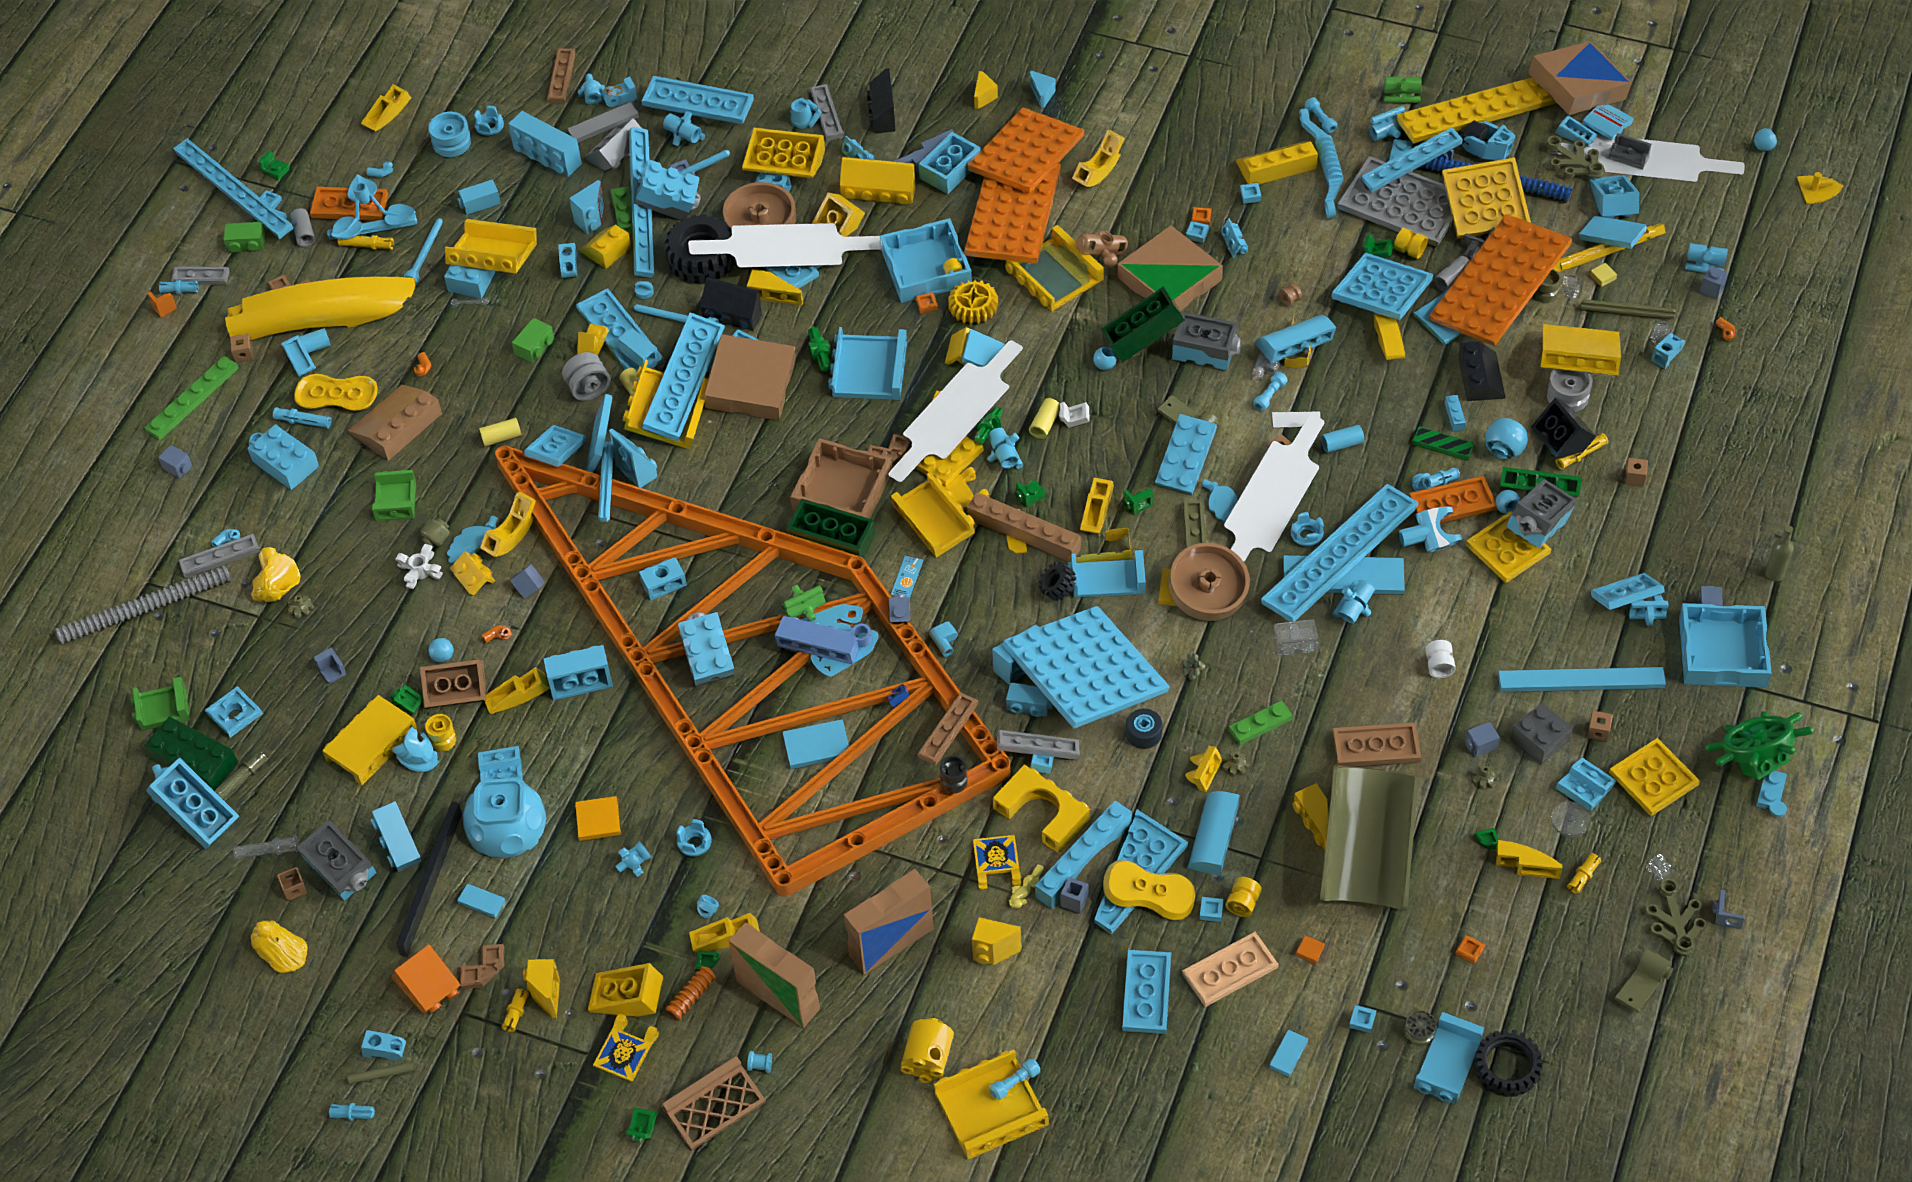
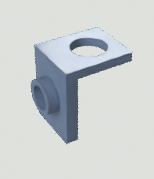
(1721, 917)

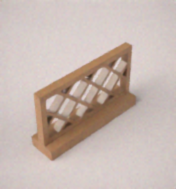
(699, 1091)

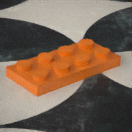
(335, 204)
(1465, 497)

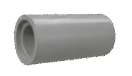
(302, 227)
(1448, 276)

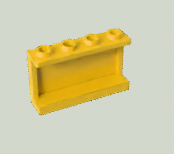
(934, 515)
(369, 739)

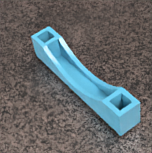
(1102, 832)

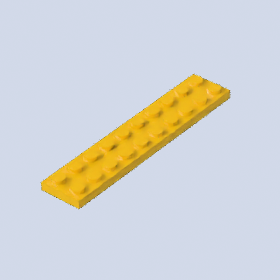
(1480, 106)

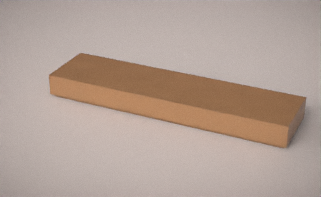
(561, 75)
(948, 728)

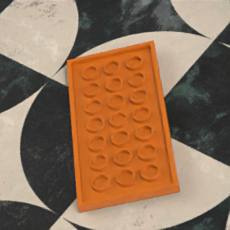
(1011, 221)
(1500, 279)

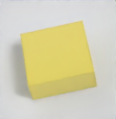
(1603, 274)

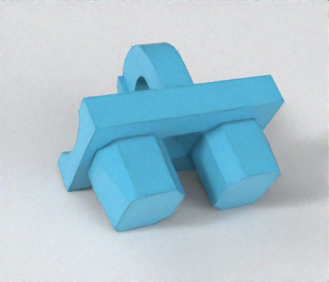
(1655, 609)

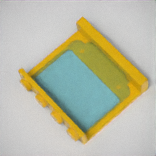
(1060, 271)

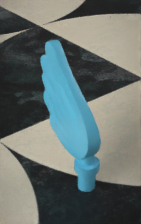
(1221, 500)
(469, 540)

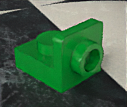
(273, 167)
(1029, 493)
(1139, 502)
(406, 699)

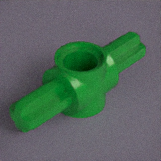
(819, 349)
(987, 424)

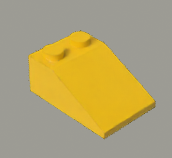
(626, 991)

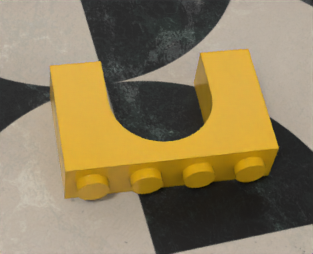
(1030, 785)

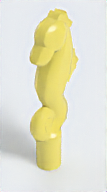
(1020, 892)

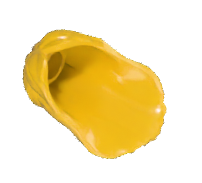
(275, 579)
(279, 946)

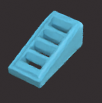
(1569, 125)

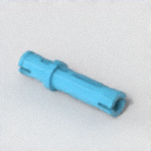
(295, 416)

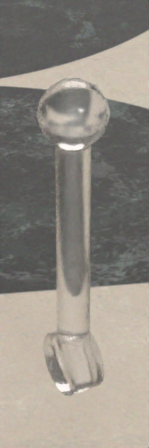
(454, 302)

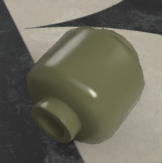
(435, 532)

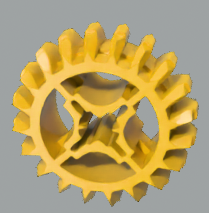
(973, 301)

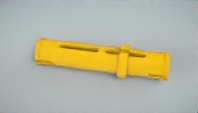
(370, 242)
(1598, 442)

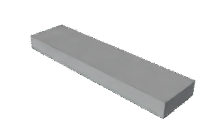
(828, 117)
(603, 122)
(219, 556)
(1038, 744)

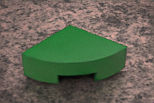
(1487, 838)
(707, 959)

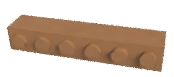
(1024, 527)

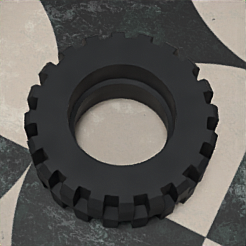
(697, 266)

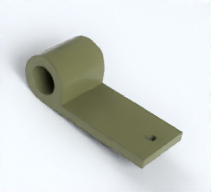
(1178, 407)
(1644, 981)

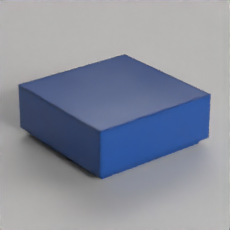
(899, 697)

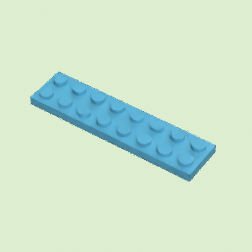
(683, 377)

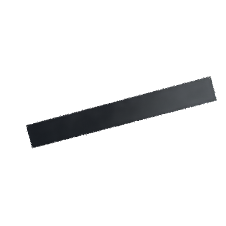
(429, 879)

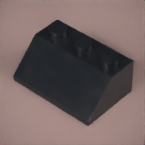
(881, 103)
(731, 304)
(1480, 372)
(1562, 430)

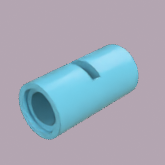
(315, 340)
(1342, 438)

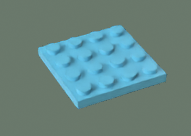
(1382, 286)

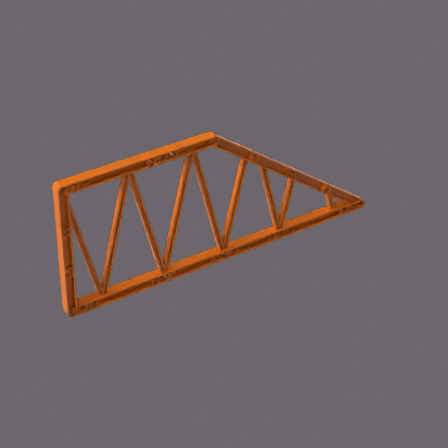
(727, 531)

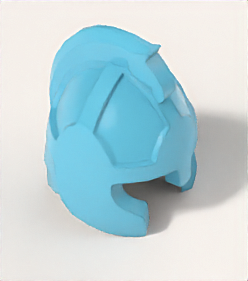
(416, 754)

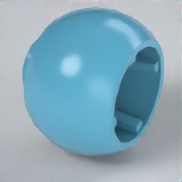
(1506, 438)

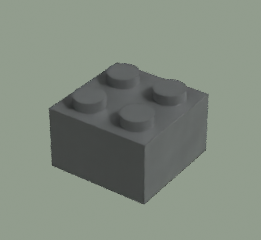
(1541, 733)

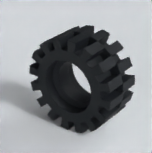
(1060, 573)

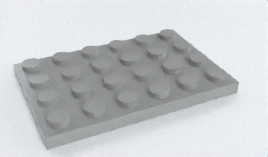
(1405, 202)

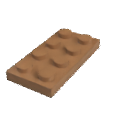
(1377, 744)

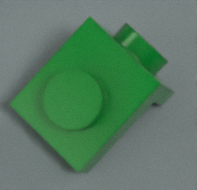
(1379, 248)
(642, 1124)

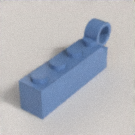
(821, 639)

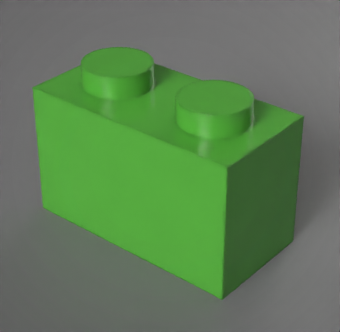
(244, 236)
(533, 340)

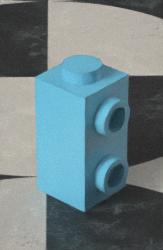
(479, 197)
(637, 348)
(1027, 700)

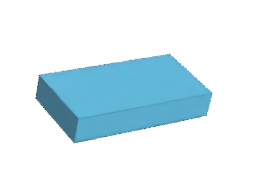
(298, 356)
(481, 901)
(1288, 1053)

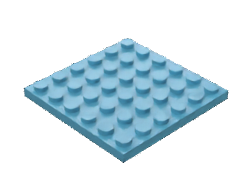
(1085, 666)

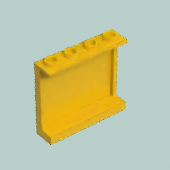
(492, 246)
(1580, 349)
(641, 401)
(981, 1119)

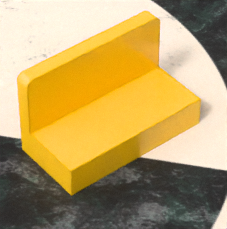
(957, 346)

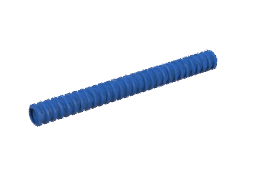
(1528, 184)

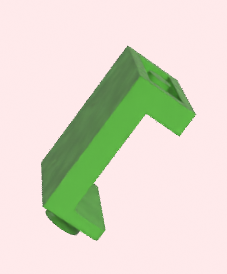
(394, 495)
(157, 705)

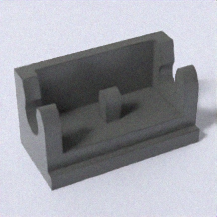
(1630, 151)

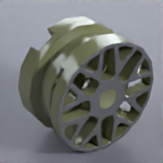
(1420, 1029)

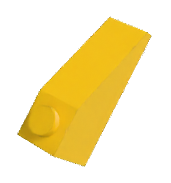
(774, 288)

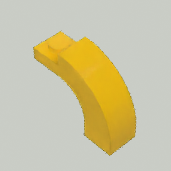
(1097, 168)
(513, 529)

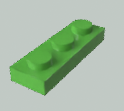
(623, 207)
(1260, 722)

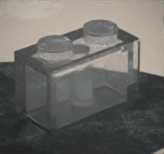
(1295, 637)

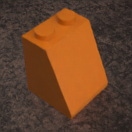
(426, 980)

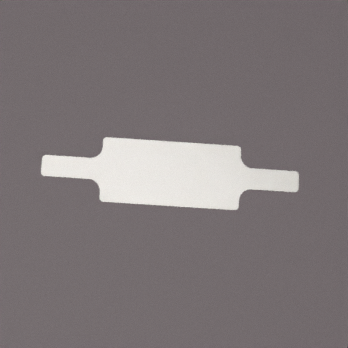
(1665, 160)
(785, 245)
(966, 400)
(1274, 492)

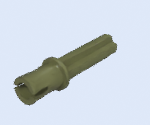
(241, 774)

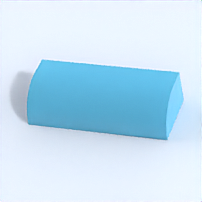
(1296, 338)
(1214, 832)

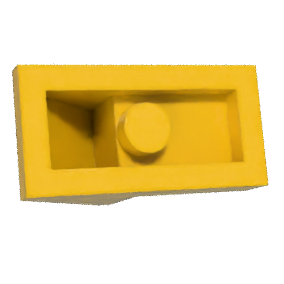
(592, 339)

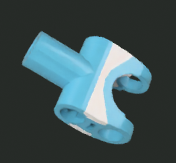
(1430, 531)

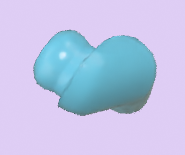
(226, 536)

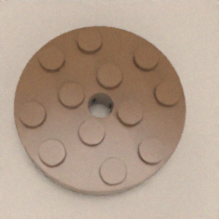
(762, 200)
(1196, 595)

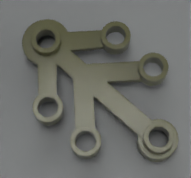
(1594, 170)
(1676, 920)

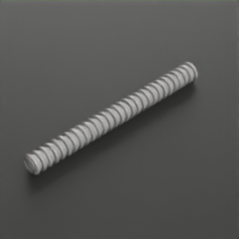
(142, 604)

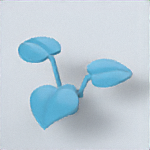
(361, 192)

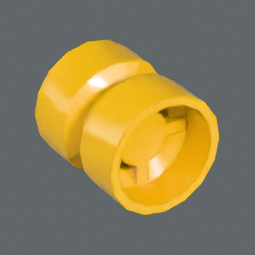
(1411, 243)
(440, 732)
(1243, 897)

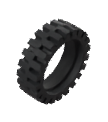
(1507, 1086)

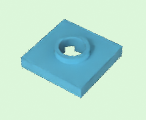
(234, 700)

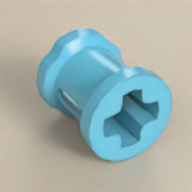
(759, 1061)

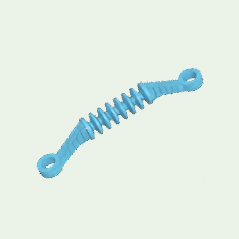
(1328, 159)

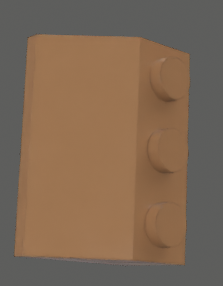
(453, 683)

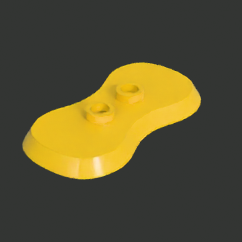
(322, 391)
(1132, 886)

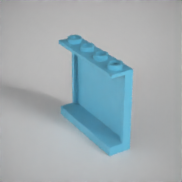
(868, 366)

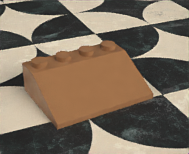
(396, 420)

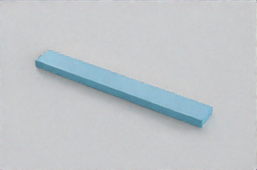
(1581, 679)

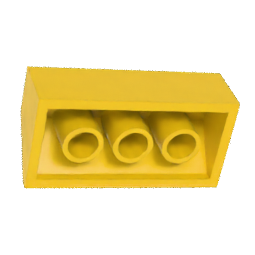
(1278, 163)
(877, 180)

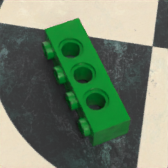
(1530, 479)

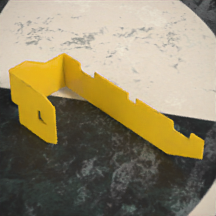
(1297, 362)
(1109, 556)

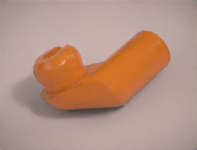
(1728, 329)
(424, 365)
(497, 631)

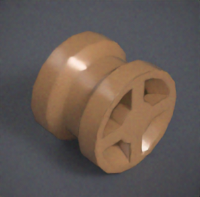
(1290, 294)

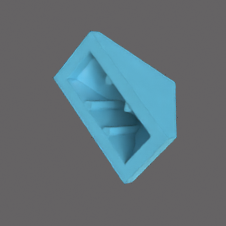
(1042, 86)

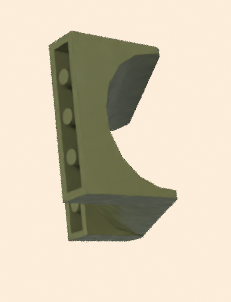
(1370, 836)

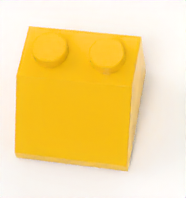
(840, 212)
(607, 246)
(995, 941)
(543, 984)

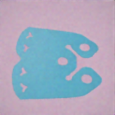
(829, 618)

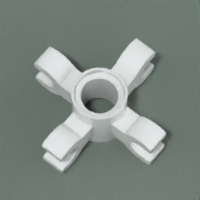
(419, 566)

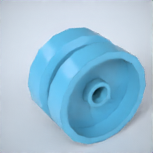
(449, 134)

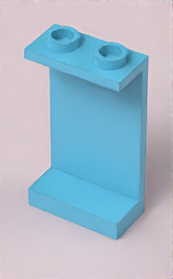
(1109, 577)
(1449, 1058)

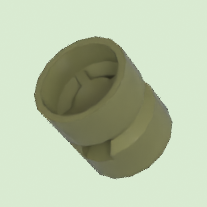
(1549, 288)

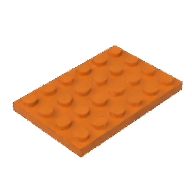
(1026, 150)

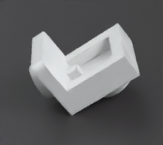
(1074, 415)

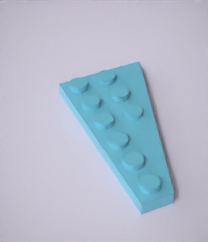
(1149, 847)

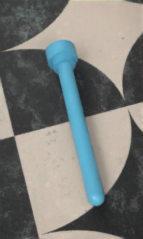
(700, 165)
(413, 273)
(665, 314)

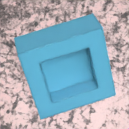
(1250, 193)
(1197, 231)
(1042, 763)
(1211, 909)
(1362, 1019)

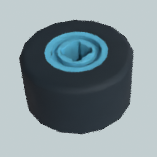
(1144, 728)

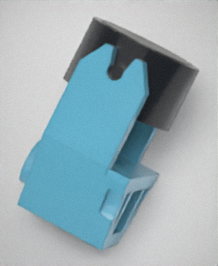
(1499, 140)

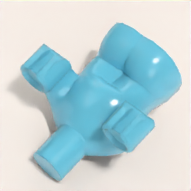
(591, 90)
(633, 858)

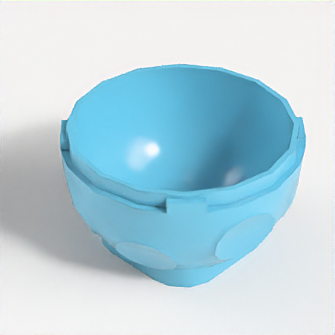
(503, 828)

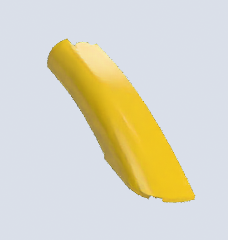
(319, 305)

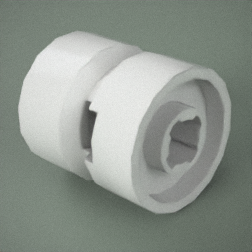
(1440, 659)

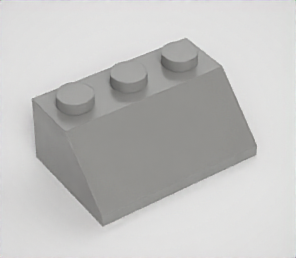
(612, 147)

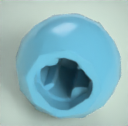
(1765, 139)
(1105, 358)
(1507, 501)
(440, 650)

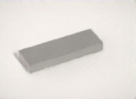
(202, 275)

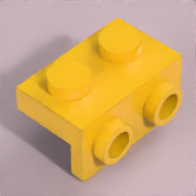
(471, 572)

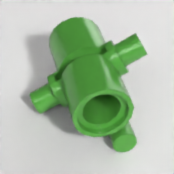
(1402, 89)
(804, 602)

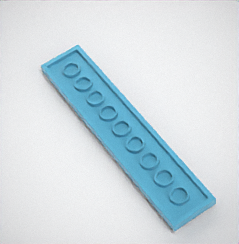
(1339, 553)

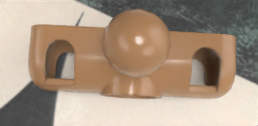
(1103, 244)

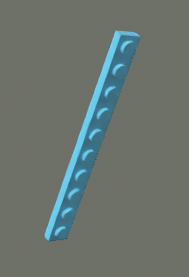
(233, 188)
(640, 215)

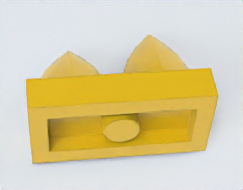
(1207, 767)

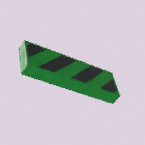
(1443, 443)

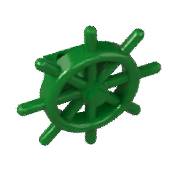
(1760, 743)

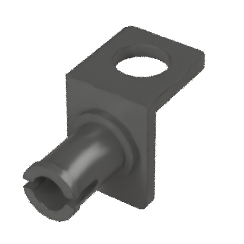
(1473, 244)

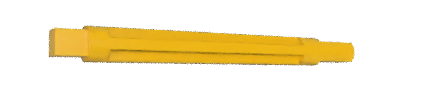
(1602, 250)

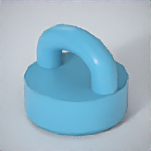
(644, 289)
(1417, 482)
(708, 904)

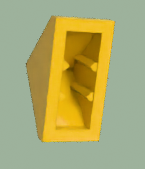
(985, 90)

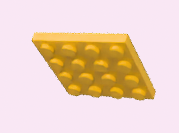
(1484, 195)

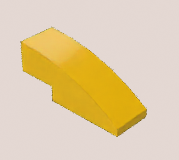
(386, 108)
(1389, 337)
(1097, 505)
(517, 691)
(1527, 860)
(718, 934)

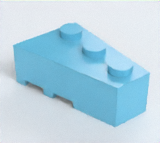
(1005, 665)
(395, 837)

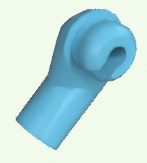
(382, 172)

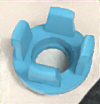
(490, 117)
(1306, 523)
(695, 830)

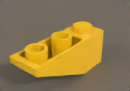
(1313, 808)

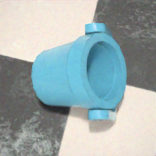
(801, 114)

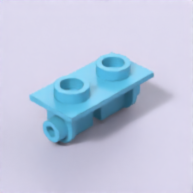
(854, 150)
(1232, 237)

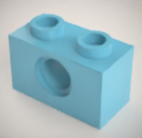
(672, 578)

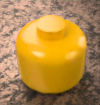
(952, 264)

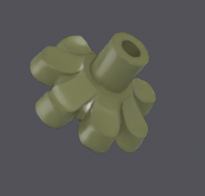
(300, 605)
(1192, 666)
(1235, 763)
(1484, 776)

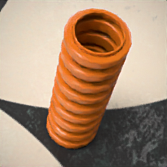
(690, 993)

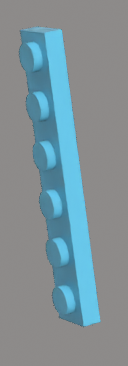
(1411, 159)

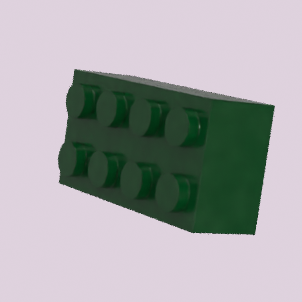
(1143, 324)
(832, 527)
(201, 753)

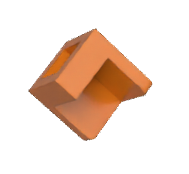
(163, 304)

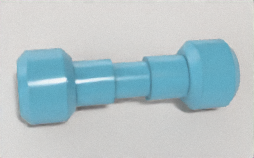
(1313, 106)
(1278, 381)
(1000, 1088)

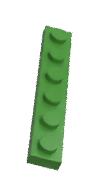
(191, 398)

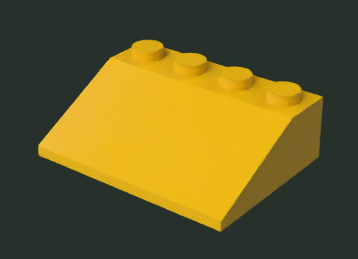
(784, 153)

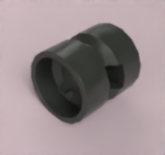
(953, 774)

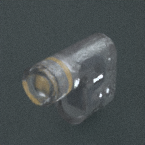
(1263, 366)

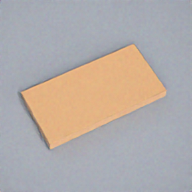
(1230, 969)

